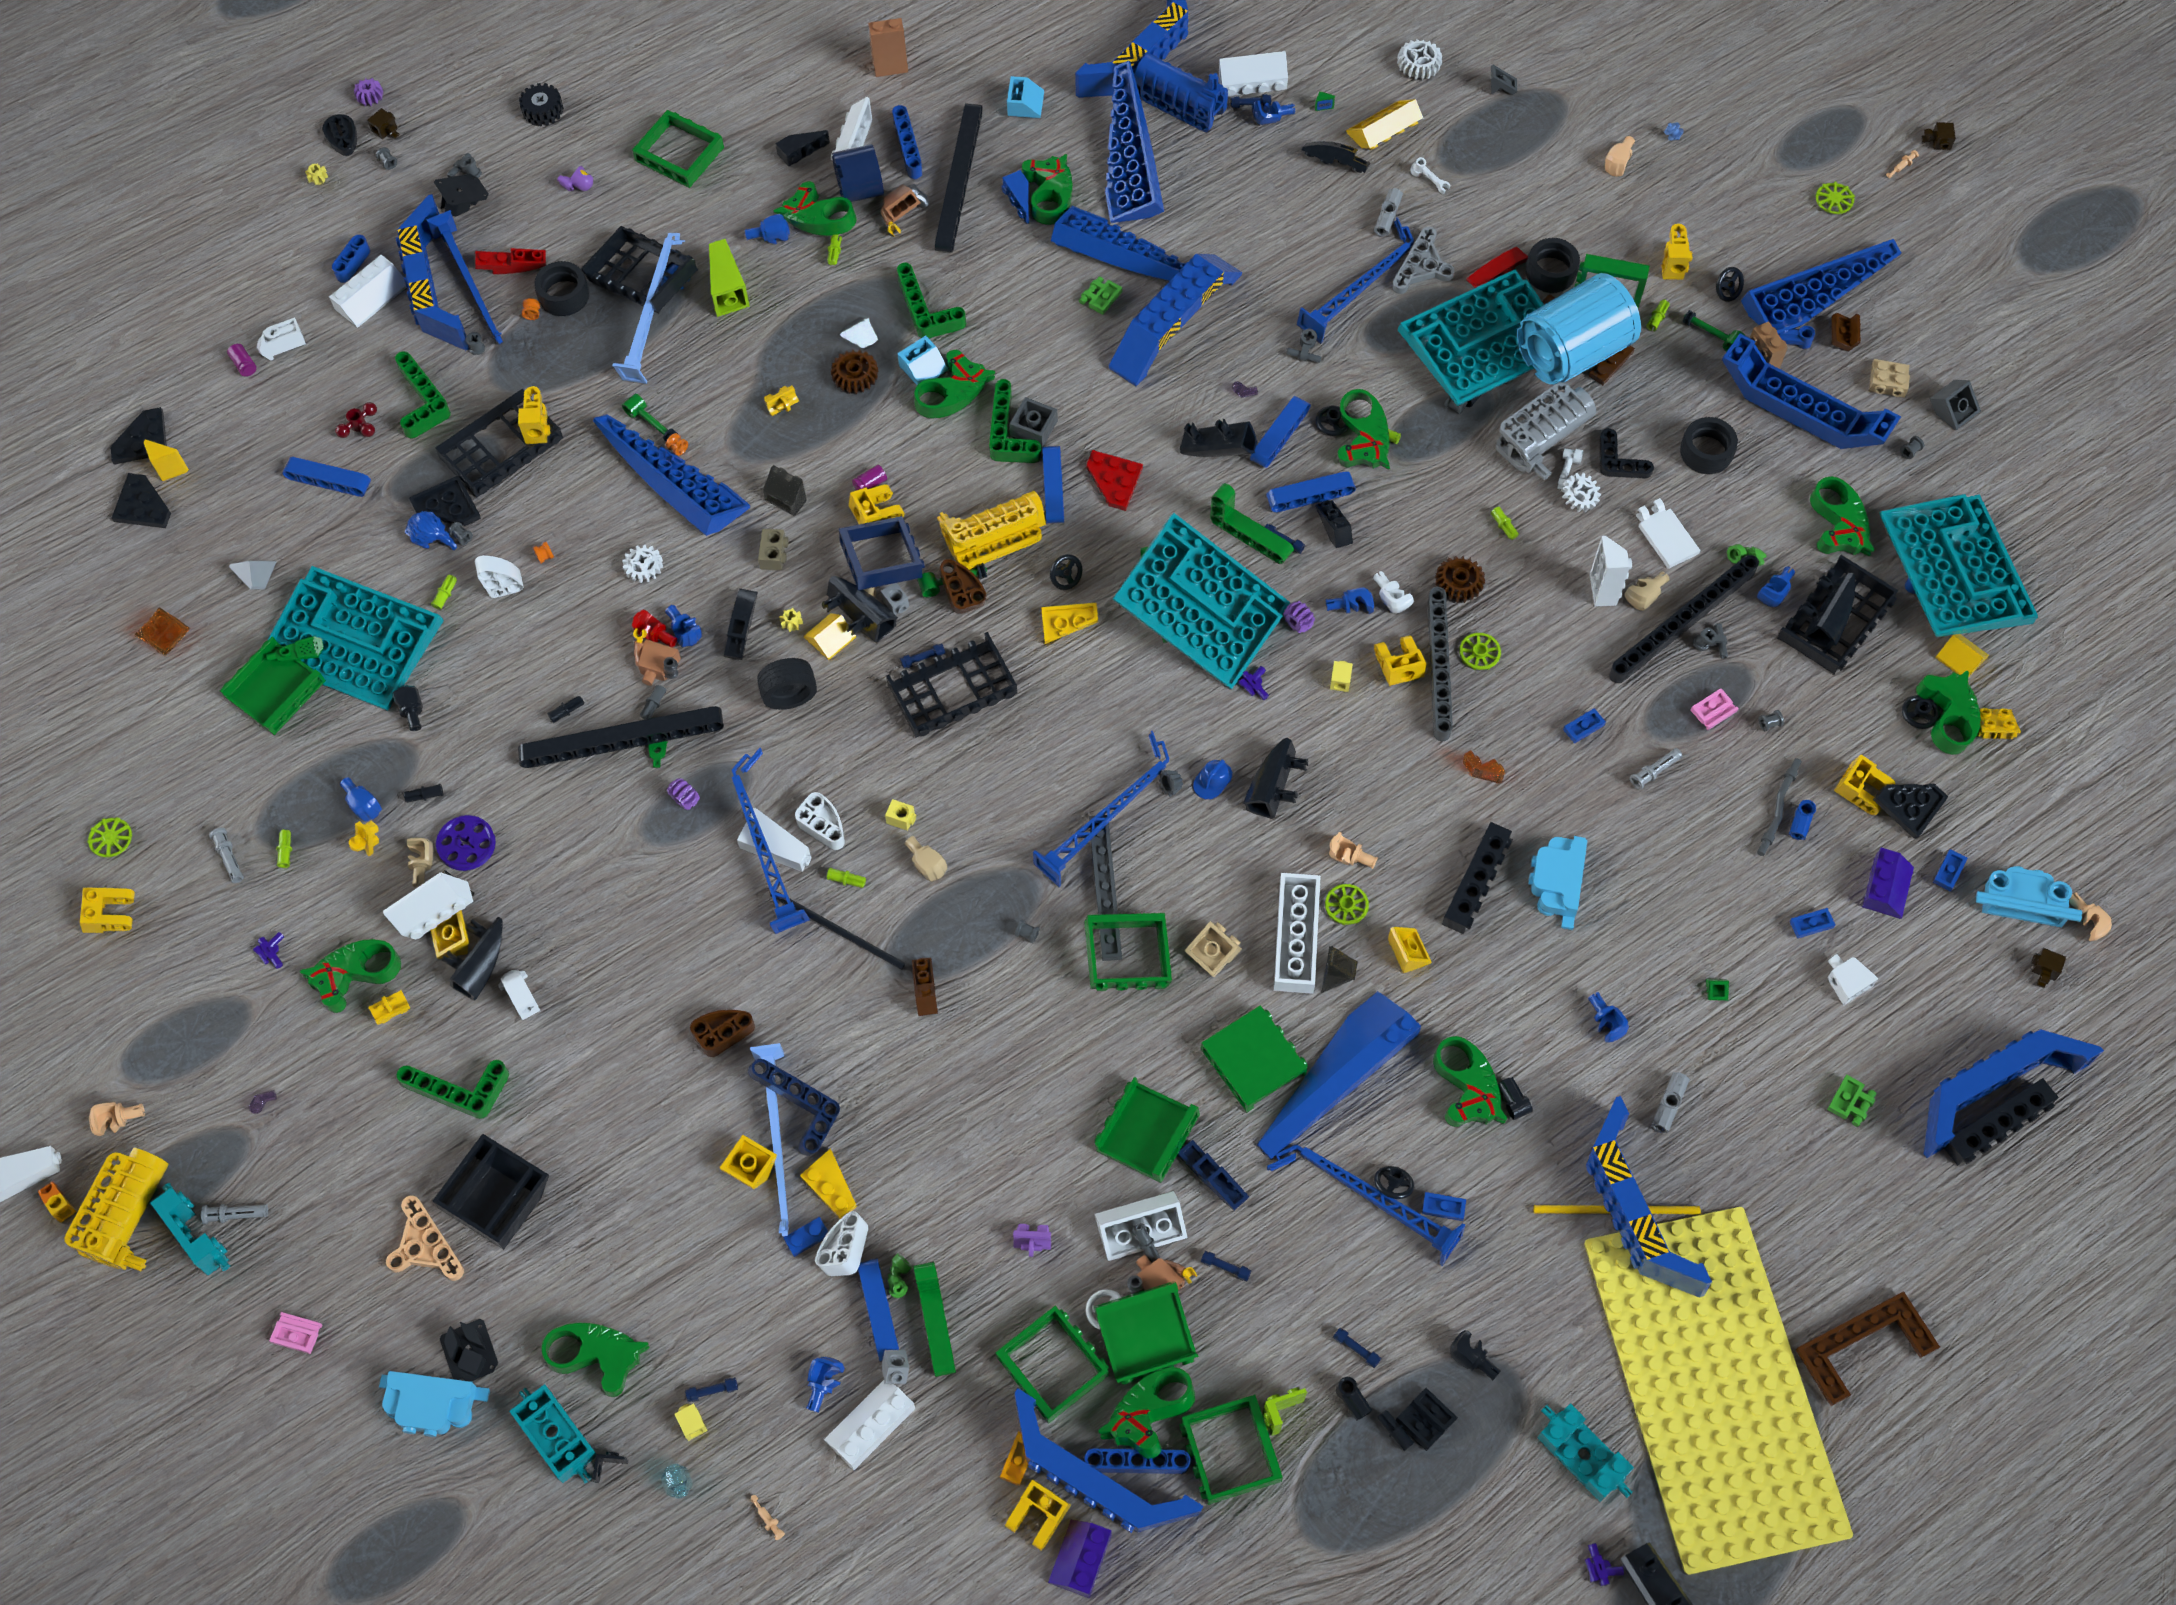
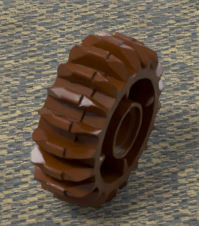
(865, 371)
(1464, 569)

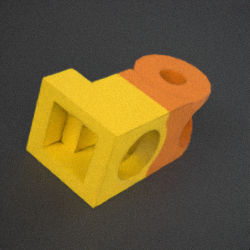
(56, 1202)

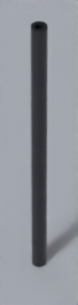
(846, 934)

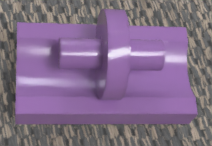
(1032, 1240)

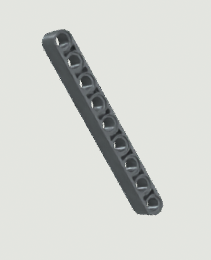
(1439, 670)

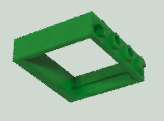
(668, 169)
(1615, 268)
(1129, 921)
(1075, 1335)
(1263, 1436)

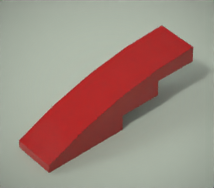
(1498, 266)

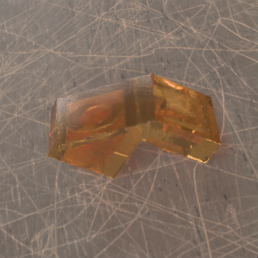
(1489, 771)

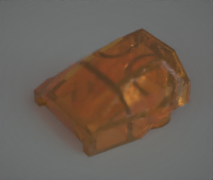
(162, 631)

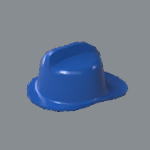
(1212, 779)

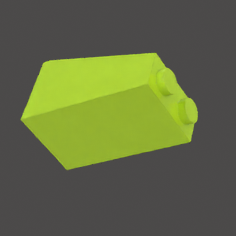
(727, 284)

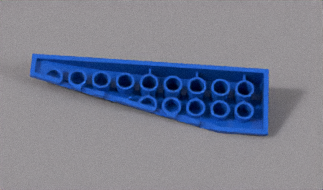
(1132, 173)
(1096, 238)
(1356, 1051)

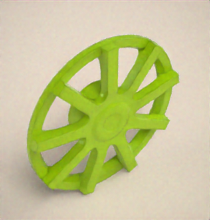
(1835, 198)
(1480, 651)
(109, 837)
(1346, 904)

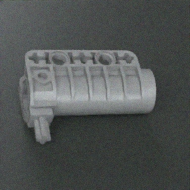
(1543, 427)

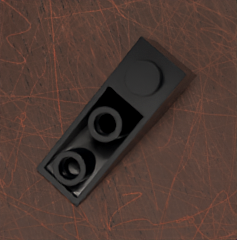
(798, 146)
(1335, 523)

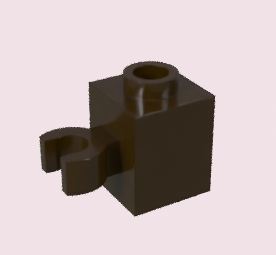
(383, 124)
(1942, 136)
(2047, 965)

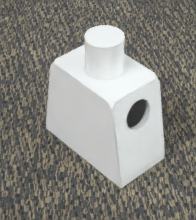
(1849, 978)

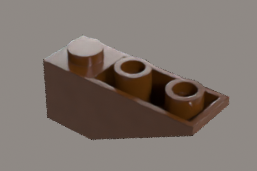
(924, 986)

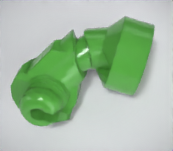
(1737, 552)
(897, 1285)

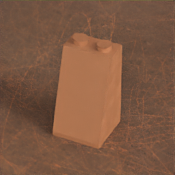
(888, 47)

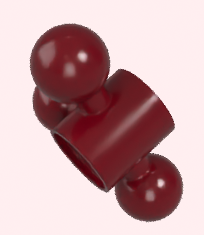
(357, 422)

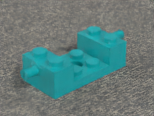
(176, 1210)
(1568, 1435)
(568, 1450)

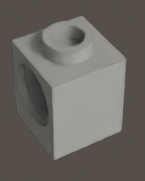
(895, 592)
(895, 1366)

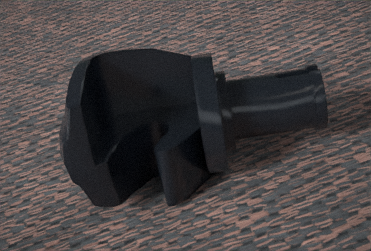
(410, 705)
(1472, 1358)

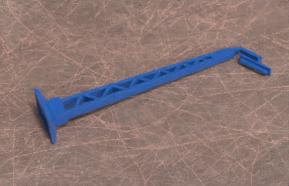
(443, 226)
(1318, 322)
(1052, 864)
(786, 915)
(1444, 1241)

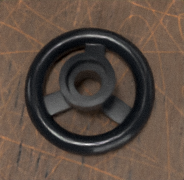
(1728, 283)
(1332, 418)
(1058, 569)
(1925, 705)
(1395, 1179)

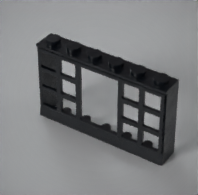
(614, 244)
(502, 469)
(1862, 576)
(957, 659)

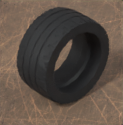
(559, 272)
(1549, 281)
(1713, 428)
(787, 683)

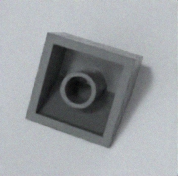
(1956, 403)

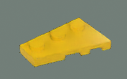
(1067, 619)
(829, 1184)

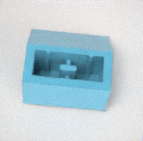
(1024, 98)
(922, 361)

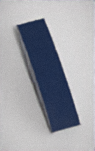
(1213, 1175)

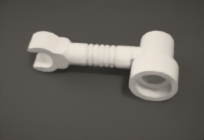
(1419, 168)
(1571, 456)

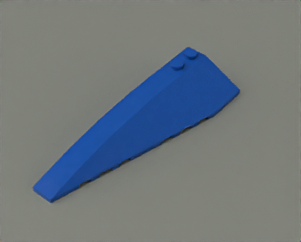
(1802, 296)
(687, 490)

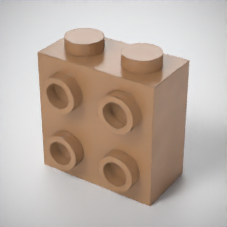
(1769, 344)

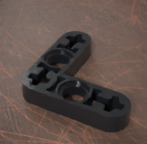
(1613, 461)

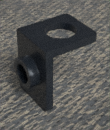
(610, 1457)

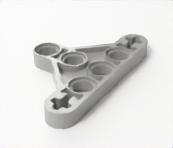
(1419, 269)

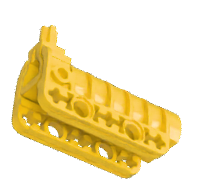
(994, 530)
(118, 1209)

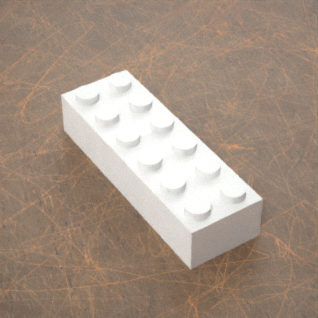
(1297, 933)

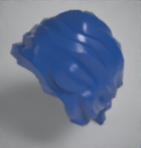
(426, 528)

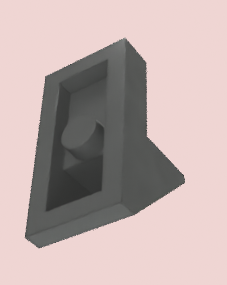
(1502, 80)

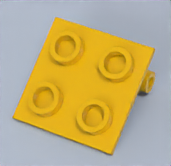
(1998, 724)

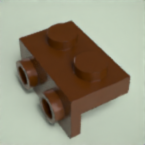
(1846, 331)

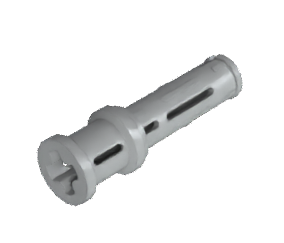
(1651, 772)
(224, 848)
(223, 1212)

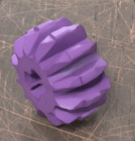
(368, 92)
(1299, 616)
(683, 794)

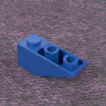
(1017, 189)

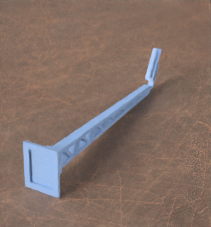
(631, 368)
(772, 1053)

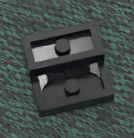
(1426, 1419)

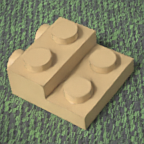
(1889, 378)
(1213, 948)

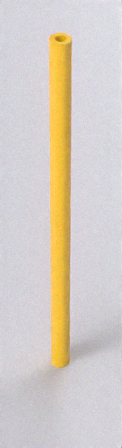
(1600, 1209)

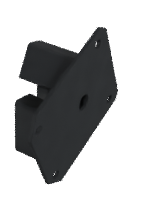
(460, 201)
(464, 1362)

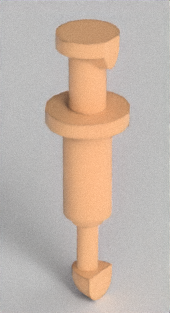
(1906, 161)
(771, 1524)

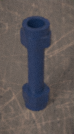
(1236, 101)
(1297, 545)
(907, 661)
(1242, 1273)
(1372, 1359)
(693, 1394)

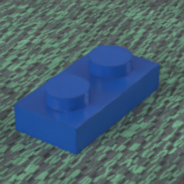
(1584, 725)
(1950, 870)
(1812, 923)
(1444, 1206)
(806, 1236)

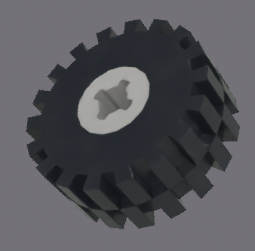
(541, 104)

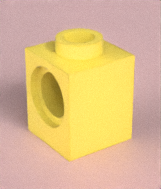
(1341, 676)
(897, 808)
(690, 1421)

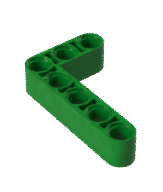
(925, 323)
(435, 407)
(1000, 426)
(1246, 529)
(454, 1092)
(934, 1319)

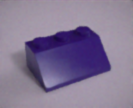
(1888, 883)
(1080, 1557)

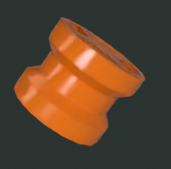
(531, 309)
(676, 444)
(543, 552)

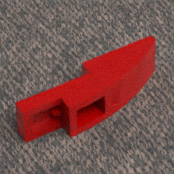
(508, 263)

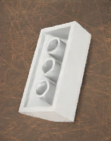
(1254, 73)
(856, 126)
(368, 291)
(1609, 572)
(429, 905)
(1159, 1215)
(870, 1424)

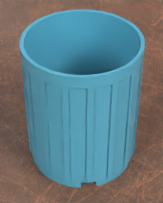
(1579, 329)

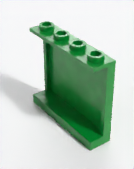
(272, 689)
(1253, 1057)
(1146, 1130)
(1145, 1332)

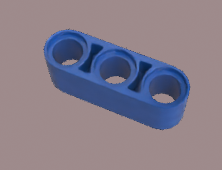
(351, 258)

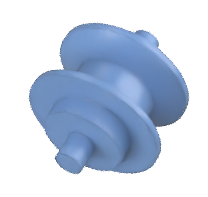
(1673, 131)

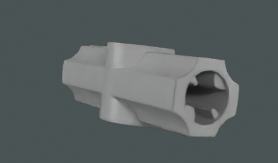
(1388, 212)
(1666, 1112)

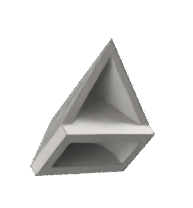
(254, 573)

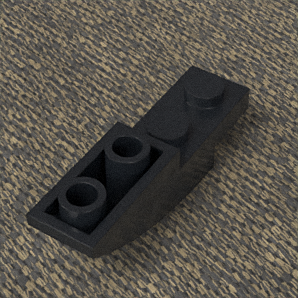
(1329, 151)
(740, 624)

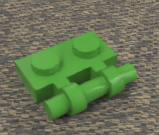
(1105, 296)
(1845, 1098)

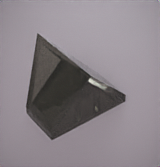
(860, 333)
(1338, 969)

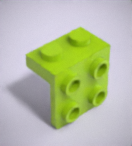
(1275, 1403)

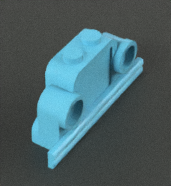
(1559, 877)
(2028, 897)
(429, 1402)

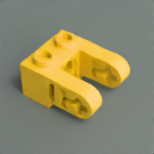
(1676, 254)
(533, 418)
(863, 504)
(1402, 667)
(1853, 780)
(92, 907)
(1045, 1501)

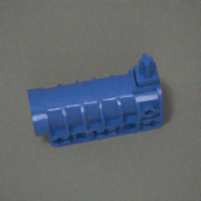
(1181, 93)

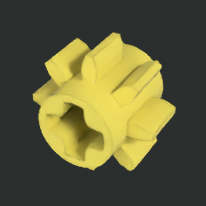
(316, 174)
(791, 620)

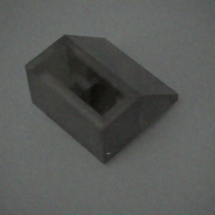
(784, 490)

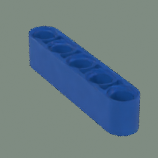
(907, 142)
(1280, 431)
(326, 476)
(1053, 484)
(1311, 491)
(877, 1307)
(1147, 1466)

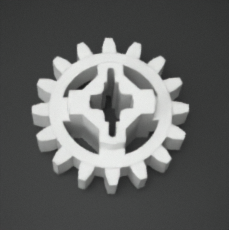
(1581, 492)
(642, 563)

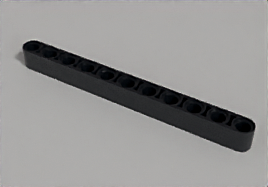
(958, 178)
(1681, 625)
(620, 737)

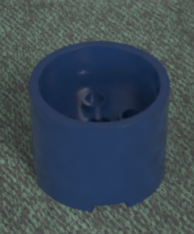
(858, 173)

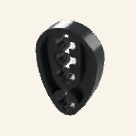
(333, 137)

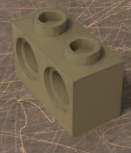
(770, 549)

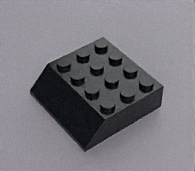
(492, 1191)

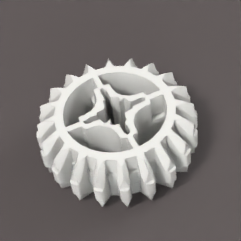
(1419, 59)

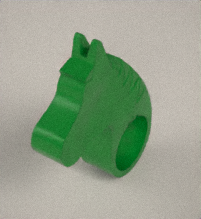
(1958, 707)
(600, 1345)

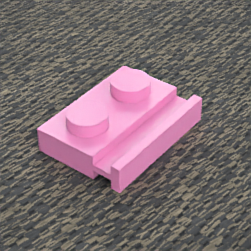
(1714, 709)
(295, 1333)

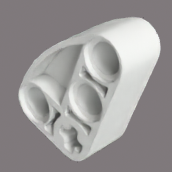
(498, 576)
(824, 815)
(843, 1246)

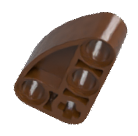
(968, 587)
(716, 1025)

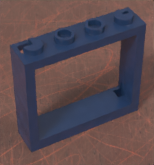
(883, 575)

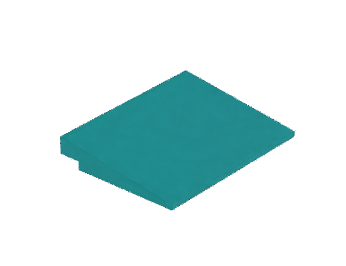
(1473, 337)
(1958, 566)
(1201, 601)
(365, 635)

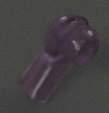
(1241, 390)
(260, 1100)

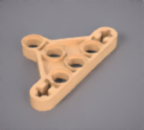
(428, 1251)

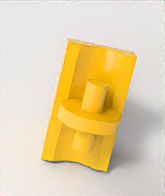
(782, 400)
(364, 837)
(389, 1007)

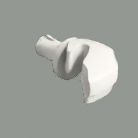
(1392, 595)

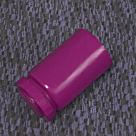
(241, 360)
(870, 478)

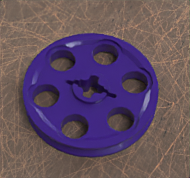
(465, 850)

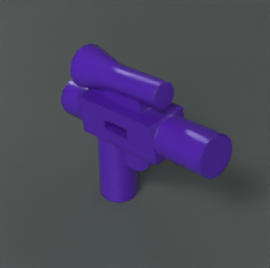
(1253, 682)
(269, 950)
(1600, 1568)

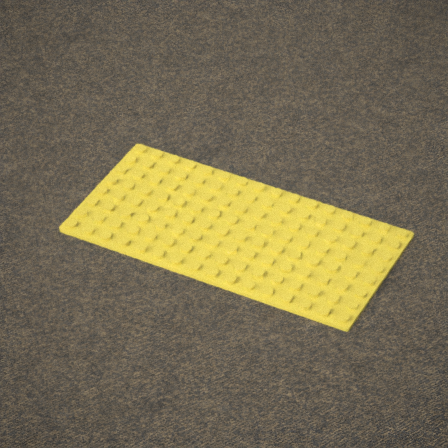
(1720, 1399)

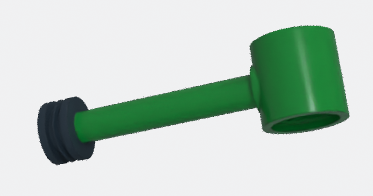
(1690, 318)
(635, 406)
(930, 584)

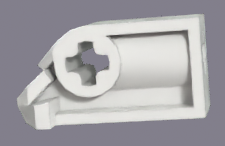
(280, 338)
(519, 993)

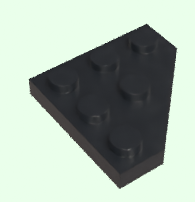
(130, 443)
(448, 502)
(140, 504)
(1911, 805)

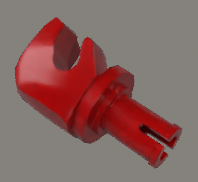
(655, 630)

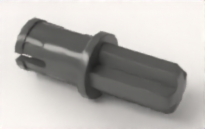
(653, 702)
(1146, 1242)

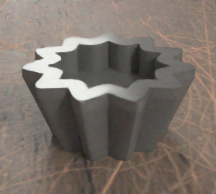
(1170, 782)

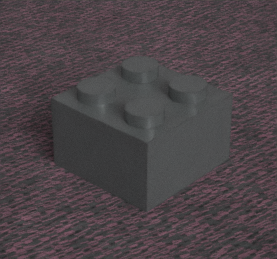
(1033, 421)

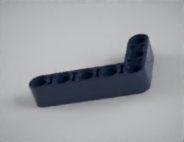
(799, 1099)

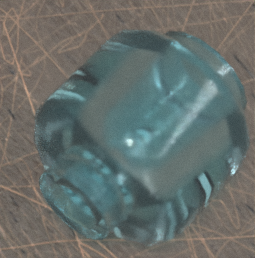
(676, 1481)

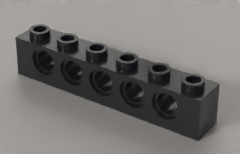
(1454, 917)
(2039, 1092)

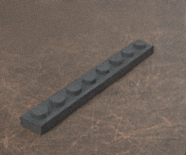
(1105, 891)

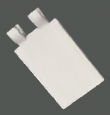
(1666, 534)

